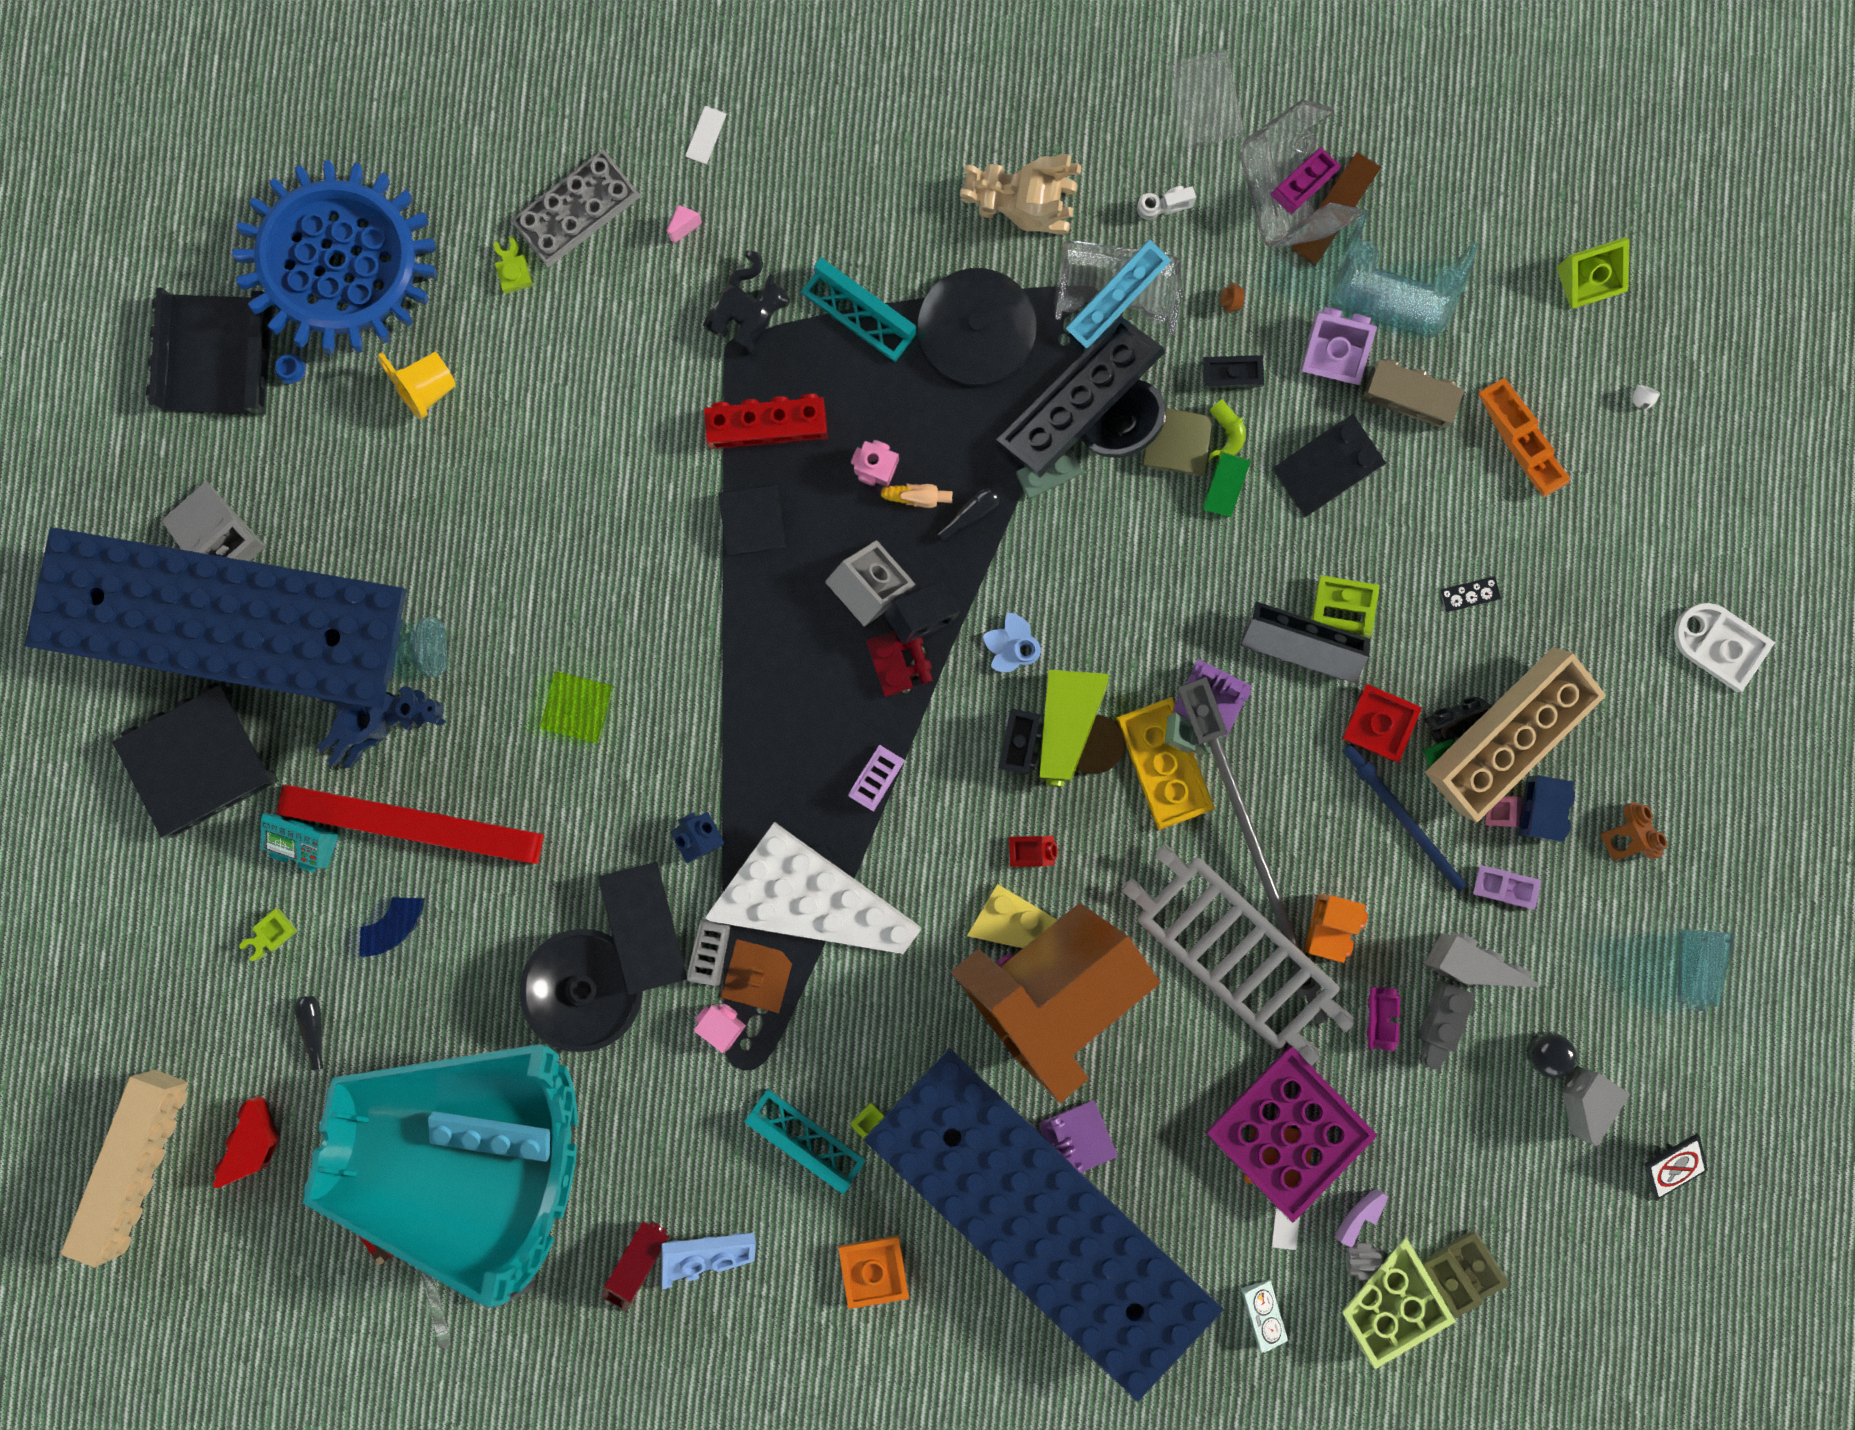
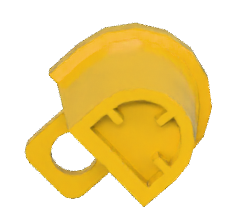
(421, 382)

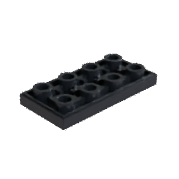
(642, 928)

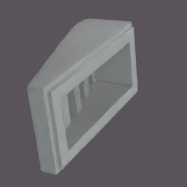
(698, 950)

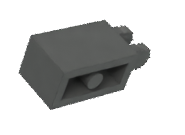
(1444, 1023)

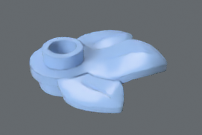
(1007, 644)

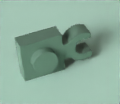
(1181, 735)

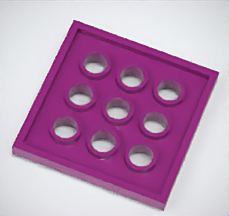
(1270, 1133)

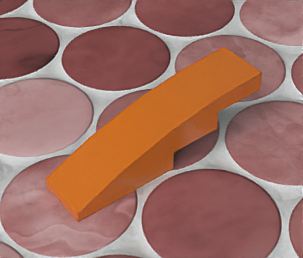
(1523, 438)

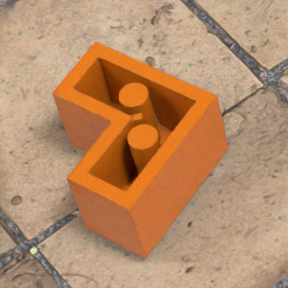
(1332, 927)

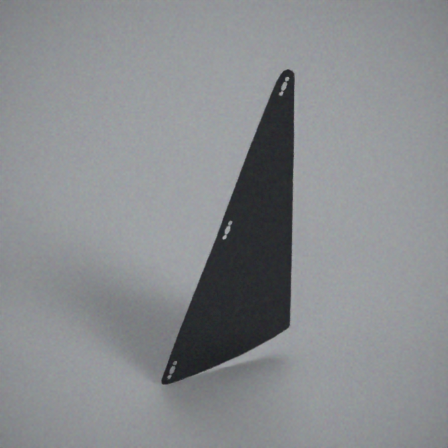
(796, 661)

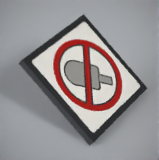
(1676, 1166)

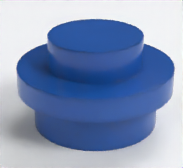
(290, 368)

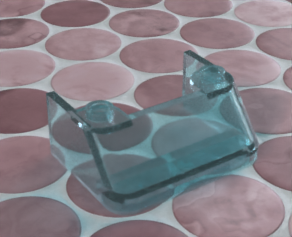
(1394, 298)

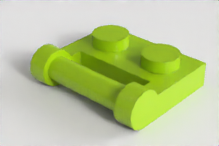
(1349, 597)

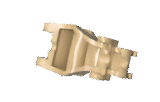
(1026, 197)

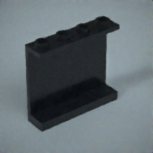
(209, 354)
(192, 761)

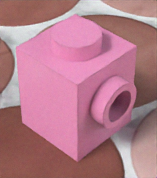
(719, 1026)

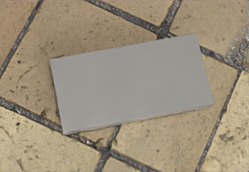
(575, 208)

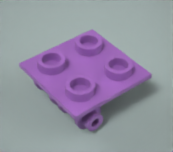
(1227, 691)
(1080, 1136)

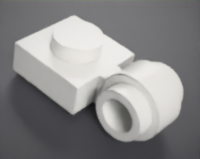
(1174, 201)

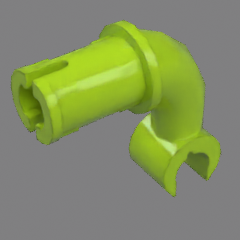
(1234, 429)

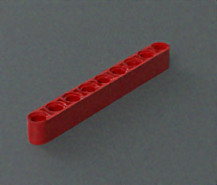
(410, 824)

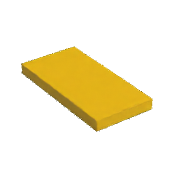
(1166, 775)

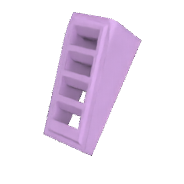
(861, 798)

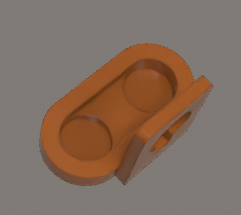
(1640, 830)

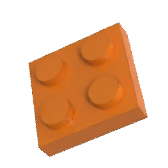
(873, 1272)

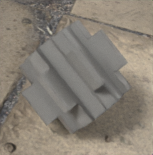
(1362, 1261)

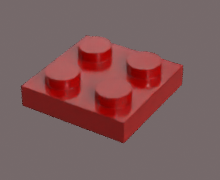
(1381, 723)

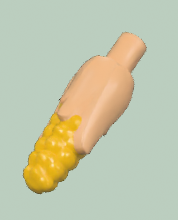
(917, 495)

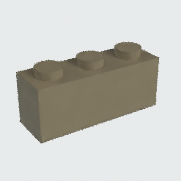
(1413, 393)

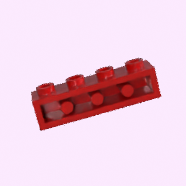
(765, 422)

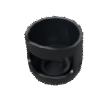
(1551, 1054)

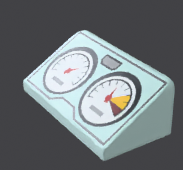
(1264, 1315)

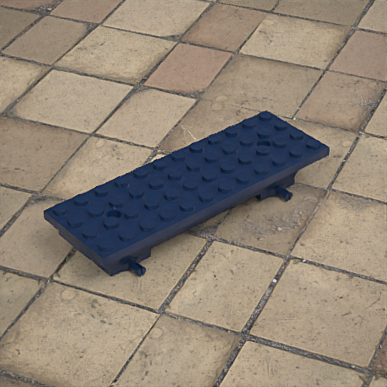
(216, 618)
(1043, 1224)

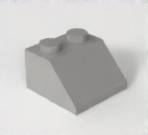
(869, 582)
(1591, 1104)

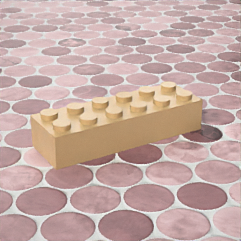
(1515, 733)
(125, 1168)

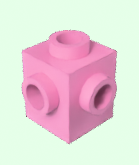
(880, 472)

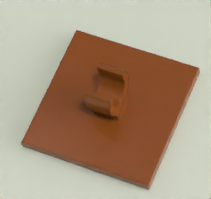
(757, 976)

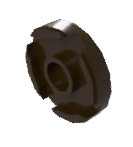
(1102, 747)

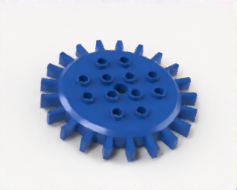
(307, 214)

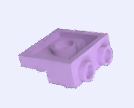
(1339, 345)

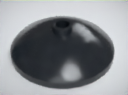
(1140, 411)

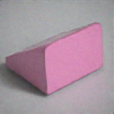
(682, 223)
(1505, 812)

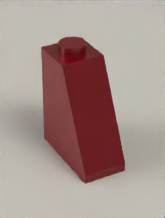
(635, 1265)

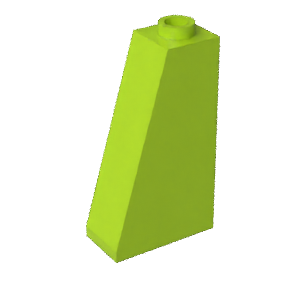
(1069, 715)

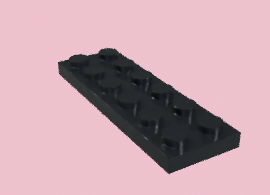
(1080, 396)

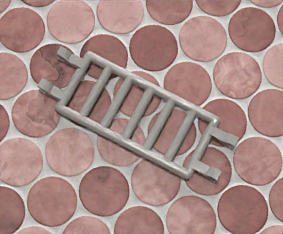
(1212, 979)

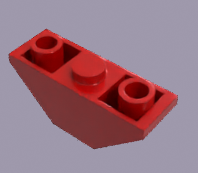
(249, 1145)

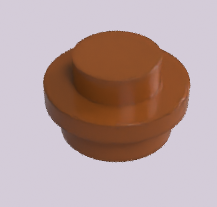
(1232, 298)

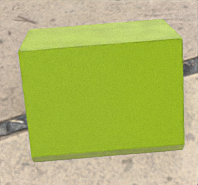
(1595, 273)

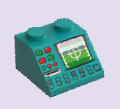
(297, 841)

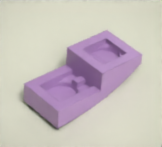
(1507, 887)
(1368, 1209)

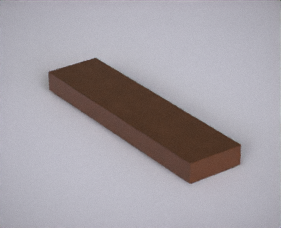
(1345, 192)

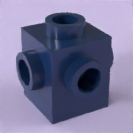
(696, 836)

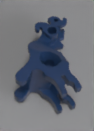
(369, 726)

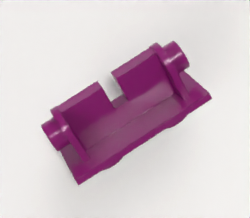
(1381, 1032)

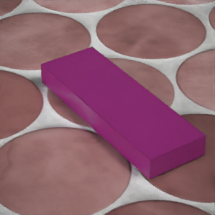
(1305, 180)

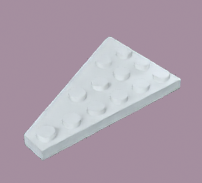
(802, 894)

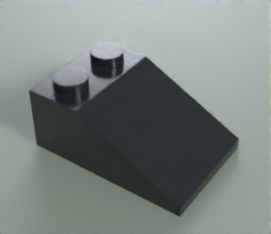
(1329, 465)

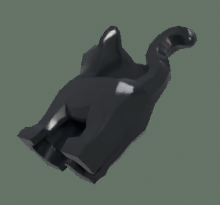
(739, 306)

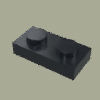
(1233, 372)

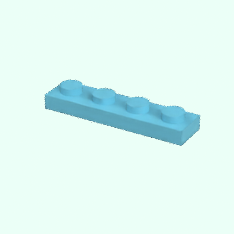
(1118, 293)
(489, 1136)

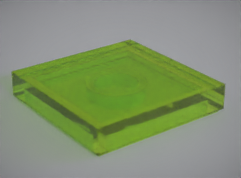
(576, 707)

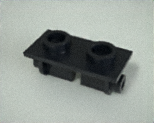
(1447, 720)

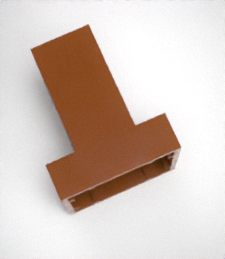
(1058, 994)

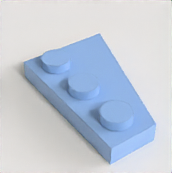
(693, 1257)

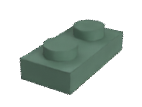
(1061, 472)

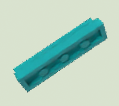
(864, 300)
(797, 1150)

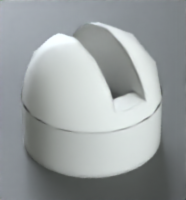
(1645, 396)

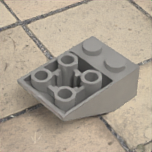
(211, 527)
(1461, 961)

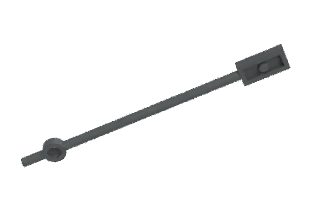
(1208, 727)

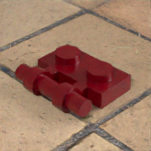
(890, 664)

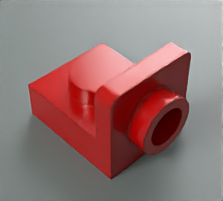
(1032, 851)

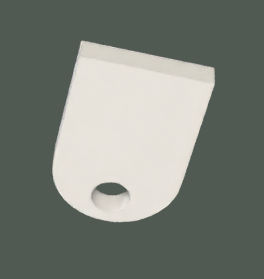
(1723, 644)

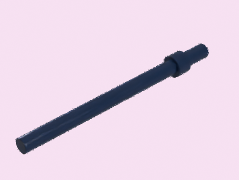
(1366, 771)

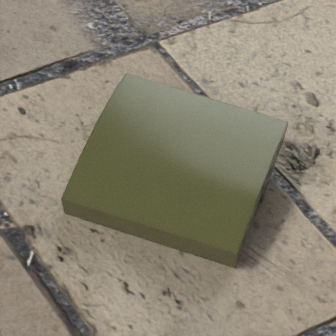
(1181, 444)
(1465, 1273)

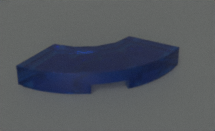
(392, 928)

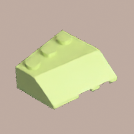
(1396, 1308)

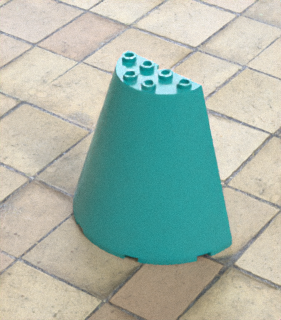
(447, 1209)

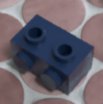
(1546, 808)

